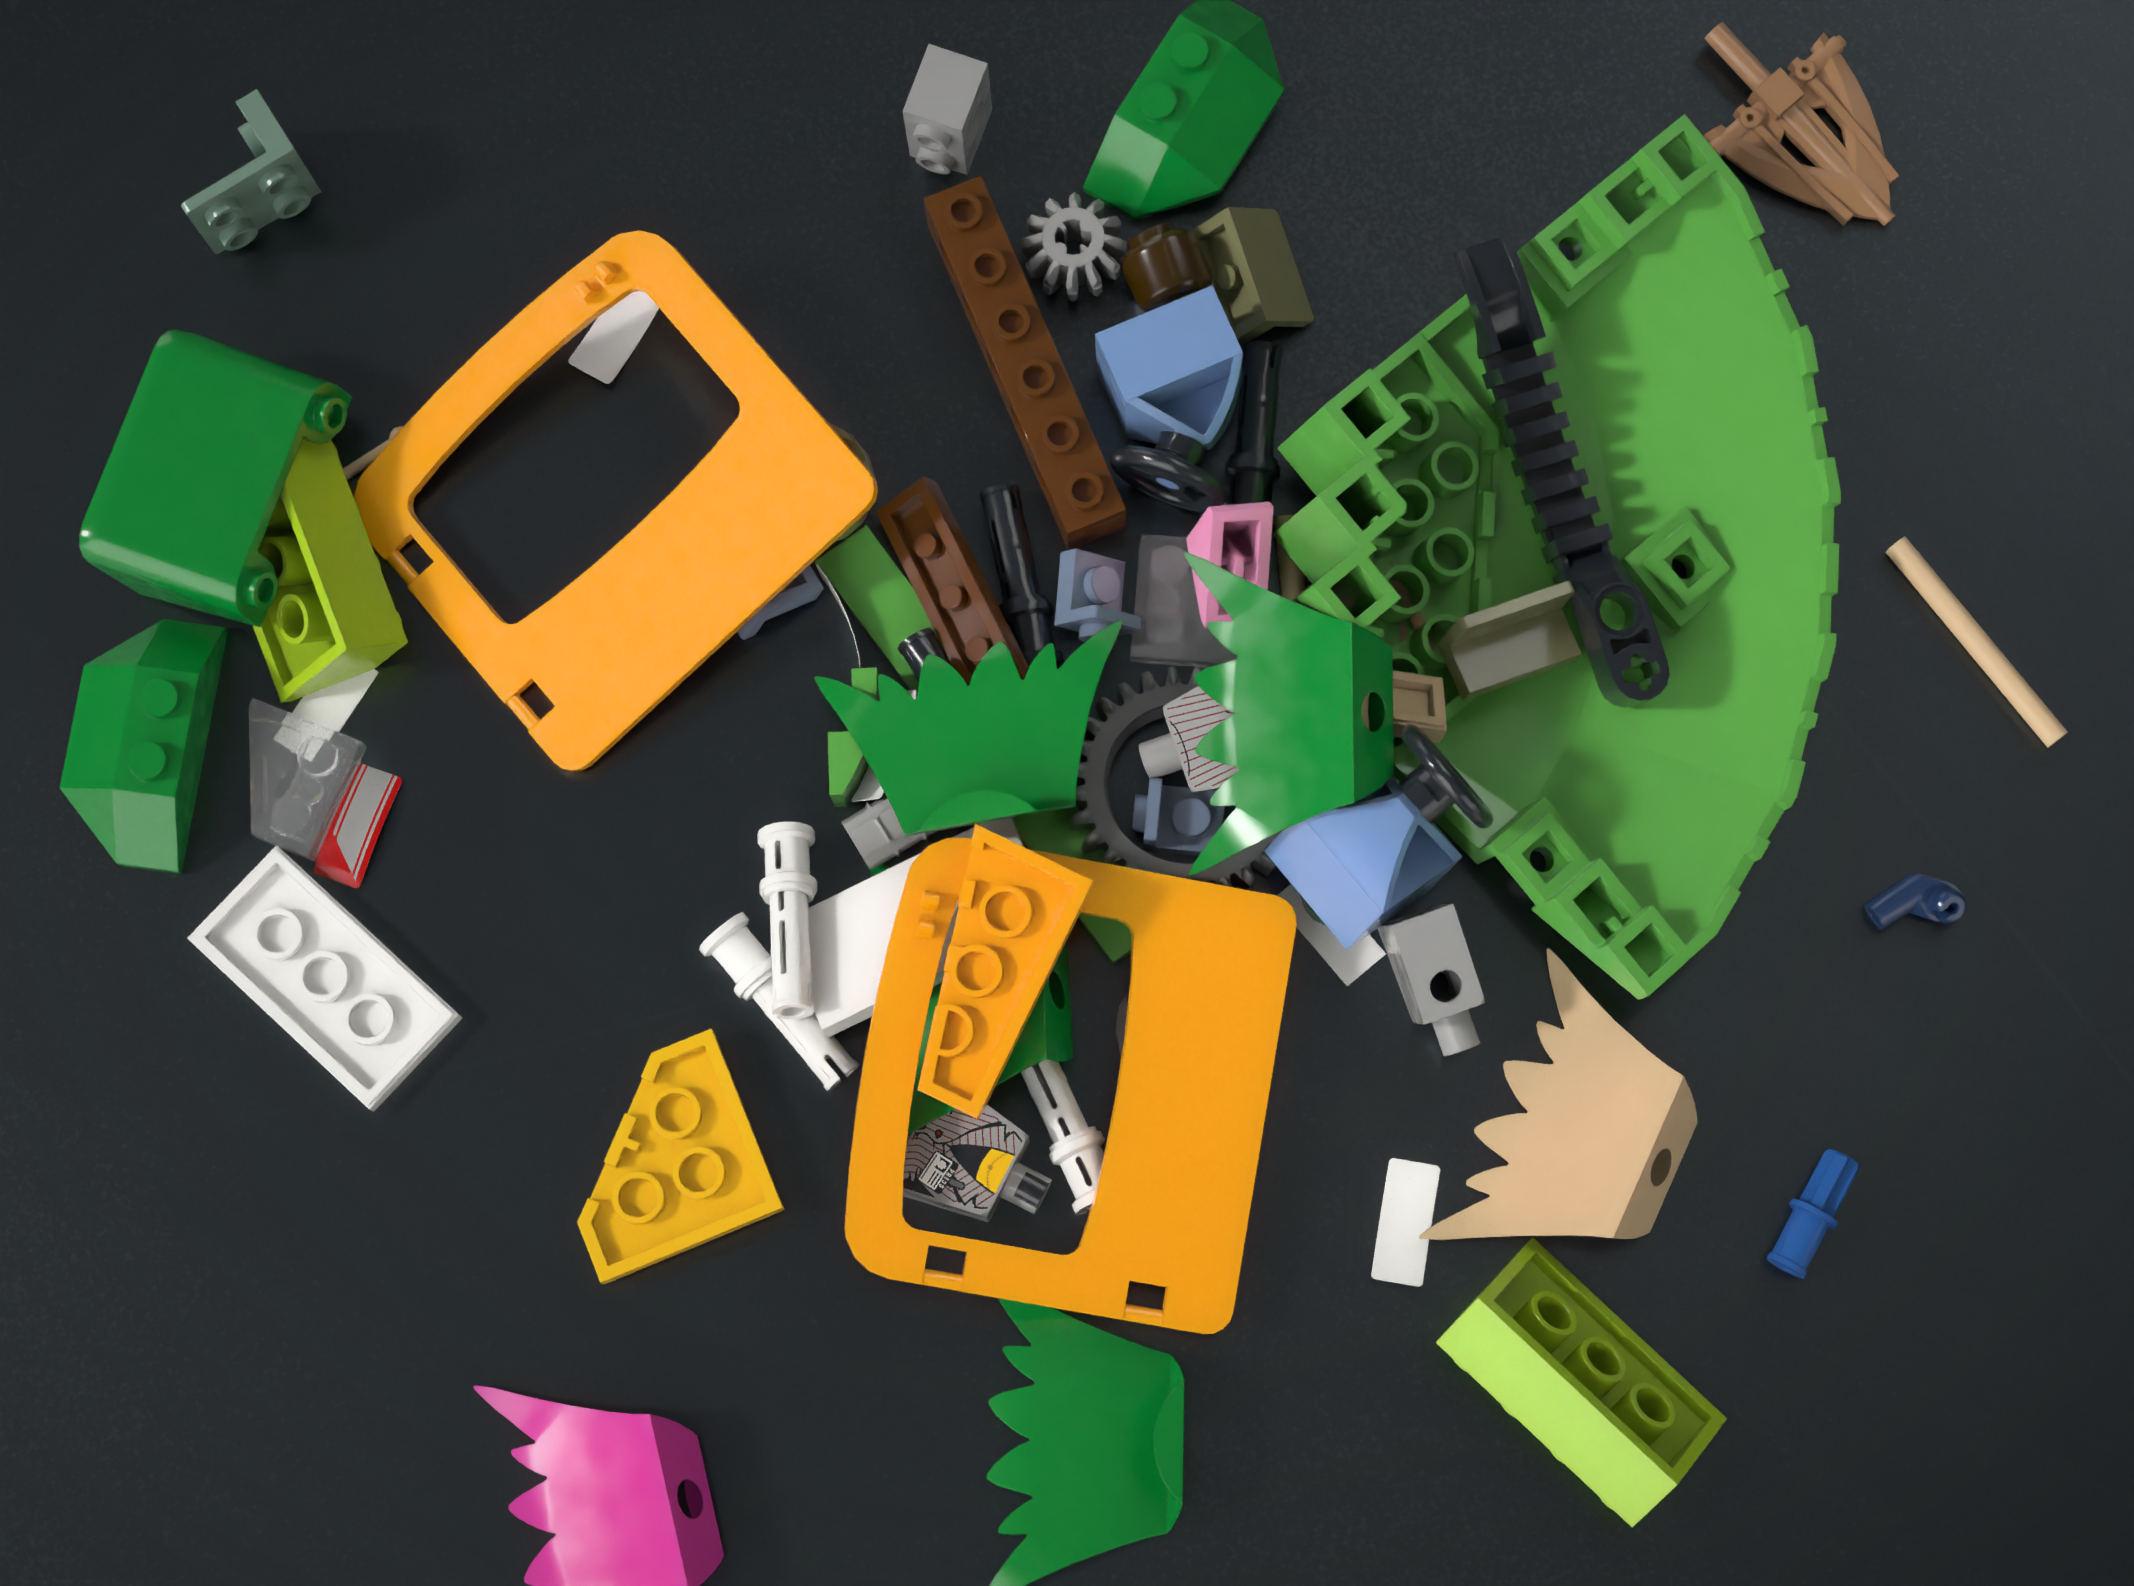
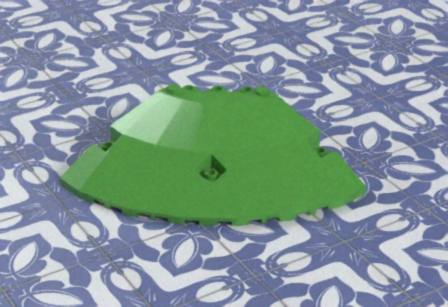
(1700, 451)

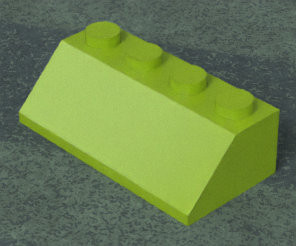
(331, 597)
(1582, 1382)

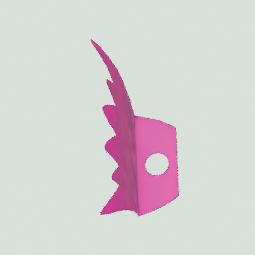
(612, 1496)

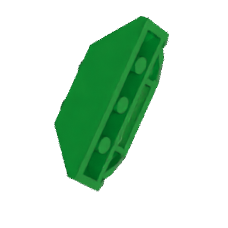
(1189, 113)
(144, 741)

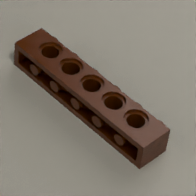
(1025, 364)

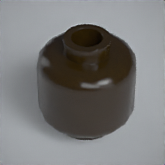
(1164, 266)

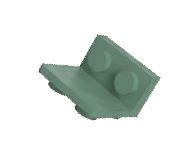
(258, 192)

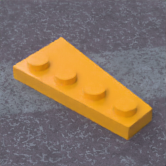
(1001, 953)

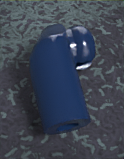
(1919, 896)

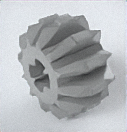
(1049, 247)

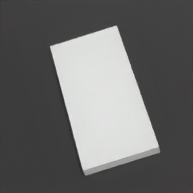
(852, 939)
(324, 978)

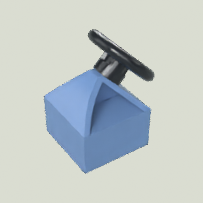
(1174, 386)
(1382, 851)

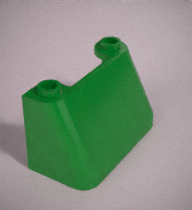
(203, 475)

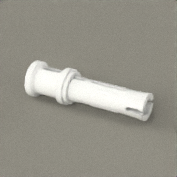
(788, 891)
(752, 972)
(1076, 1152)

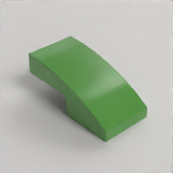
(845, 758)

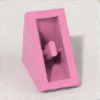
(1235, 540)

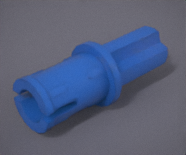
(1814, 1213)

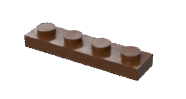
(946, 577)

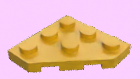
(677, 1165)

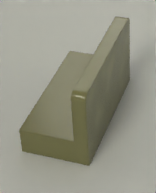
(1253, 271)
(1510, 642)

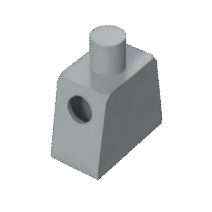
(1418, 950)

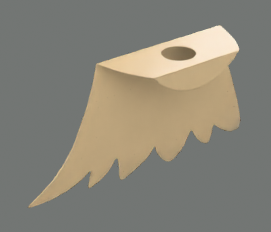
(1595, 1136)

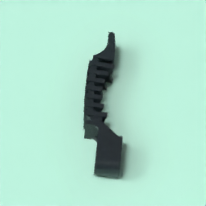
(1579, 551)

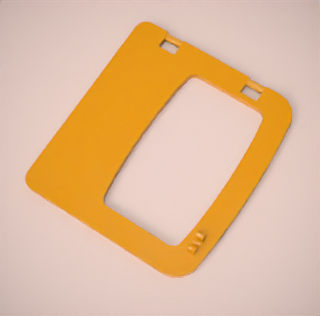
(687, 573)
(1183, 1116)

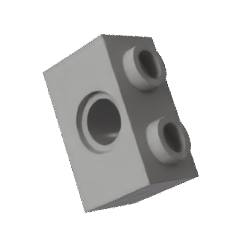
(947, 110)

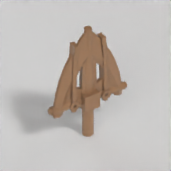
(1847, 176)

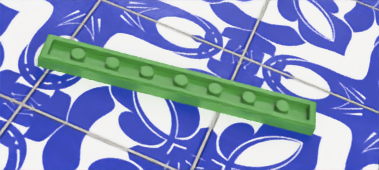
(892, 612)

